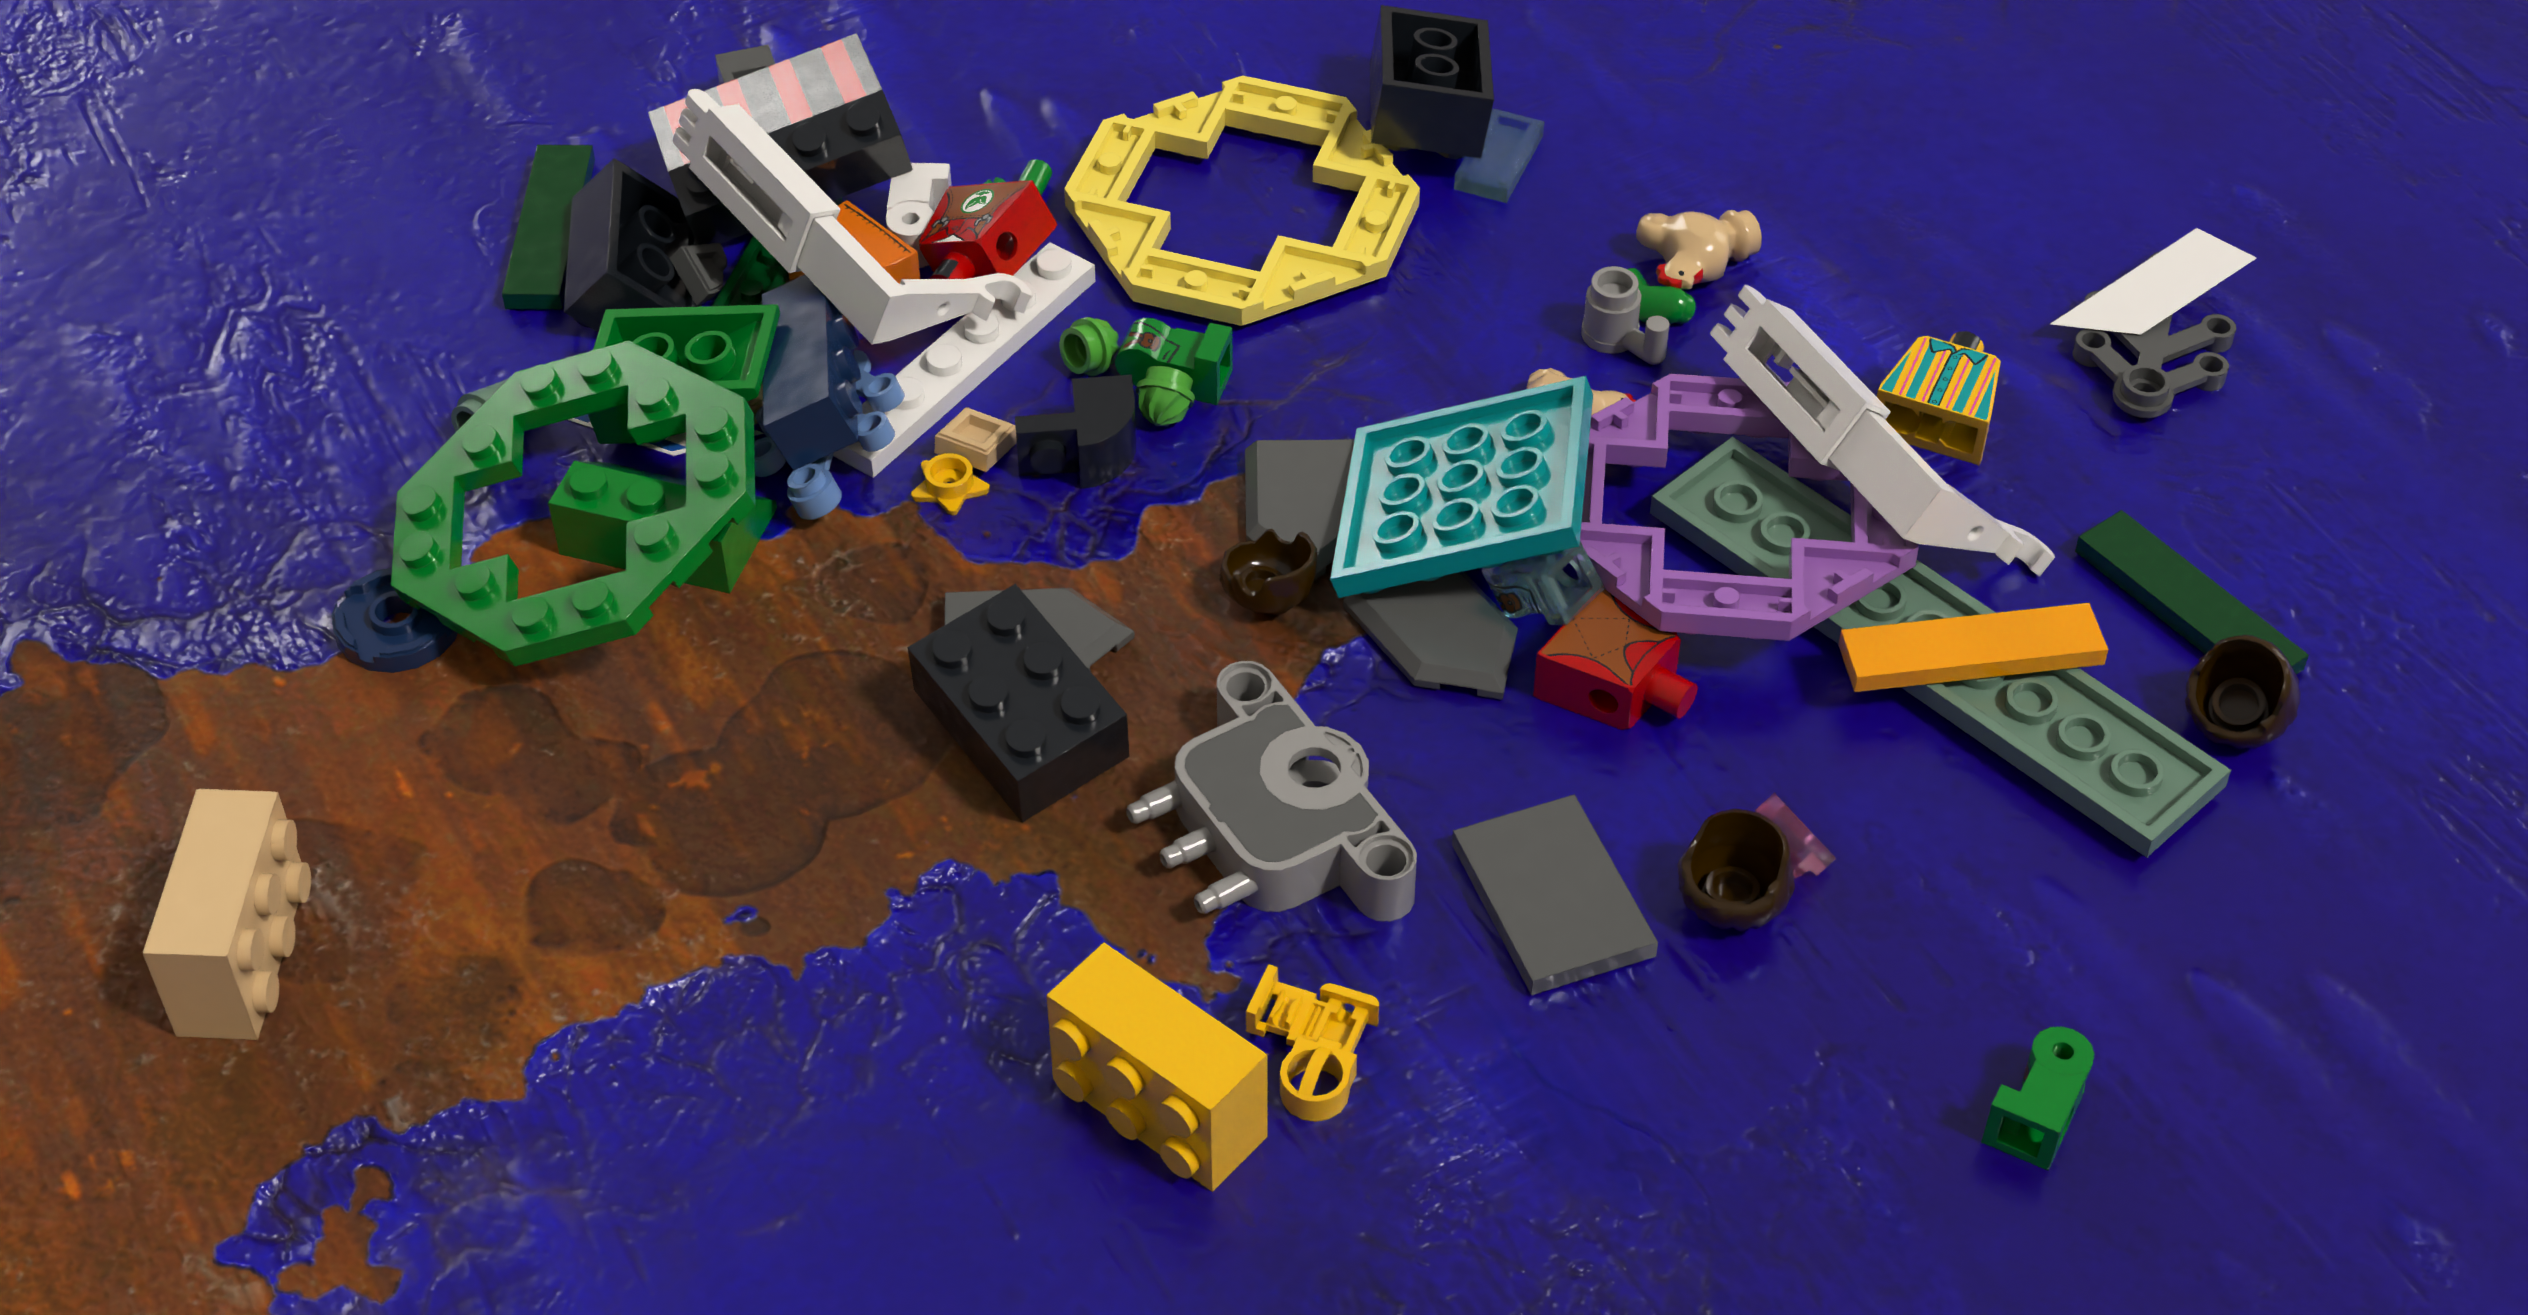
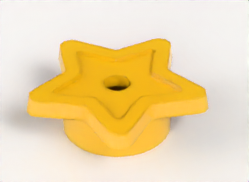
(950, 496)

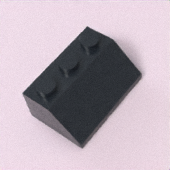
(623, 247)

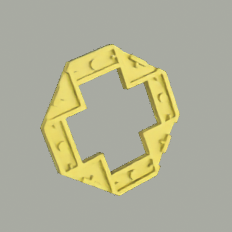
(1295, 270)

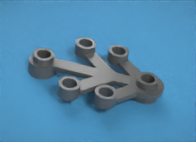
(2146, 388)

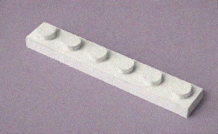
(973, 352)

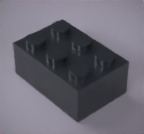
(1430, 82)
(1019, 702)

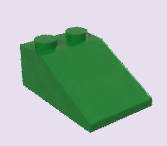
(712, 341)

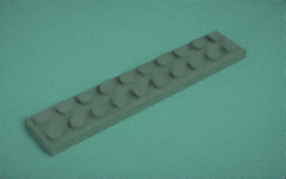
(2048, 724)

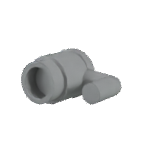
(1613, 318)

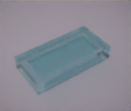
(1505, 155)

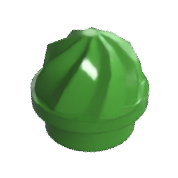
(1089, 346)
(1165, 395)

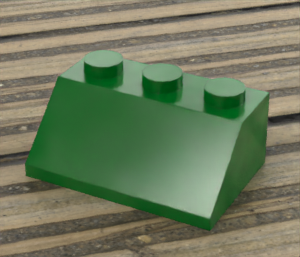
(600, 497)

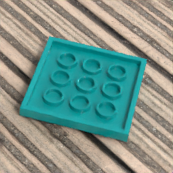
(1464, 488)

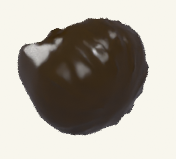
(2243, 693)
(1737, 871)

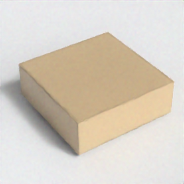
(977, 438)

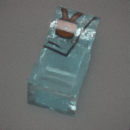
(1543, 587)

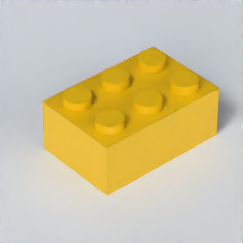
(1158, 1067)

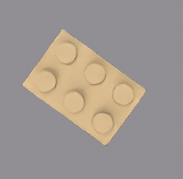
(227, 914)

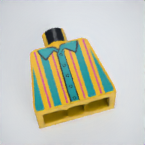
(1943, 395)

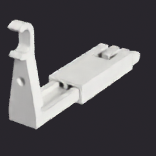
(803, 233)
(1848, 432)

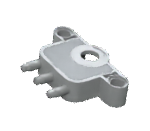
(1274, 817)

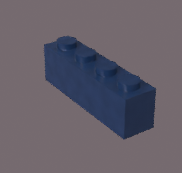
(810, 375)

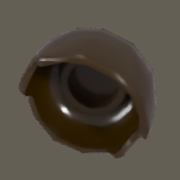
(1269, 572)

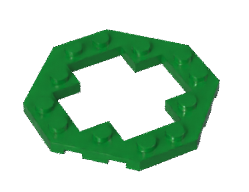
(660, 548)

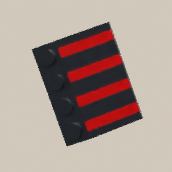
(818, 109)

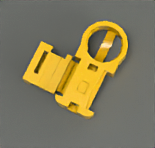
(1320, 1036)

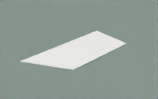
(2159, 286)

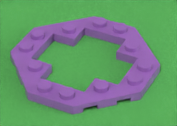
(1631, 558)

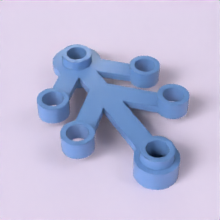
(813, 486)

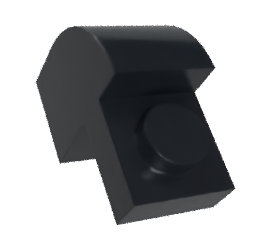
(1091, 440)

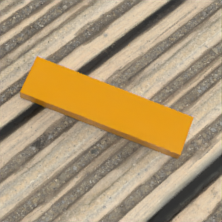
(1972, 647)

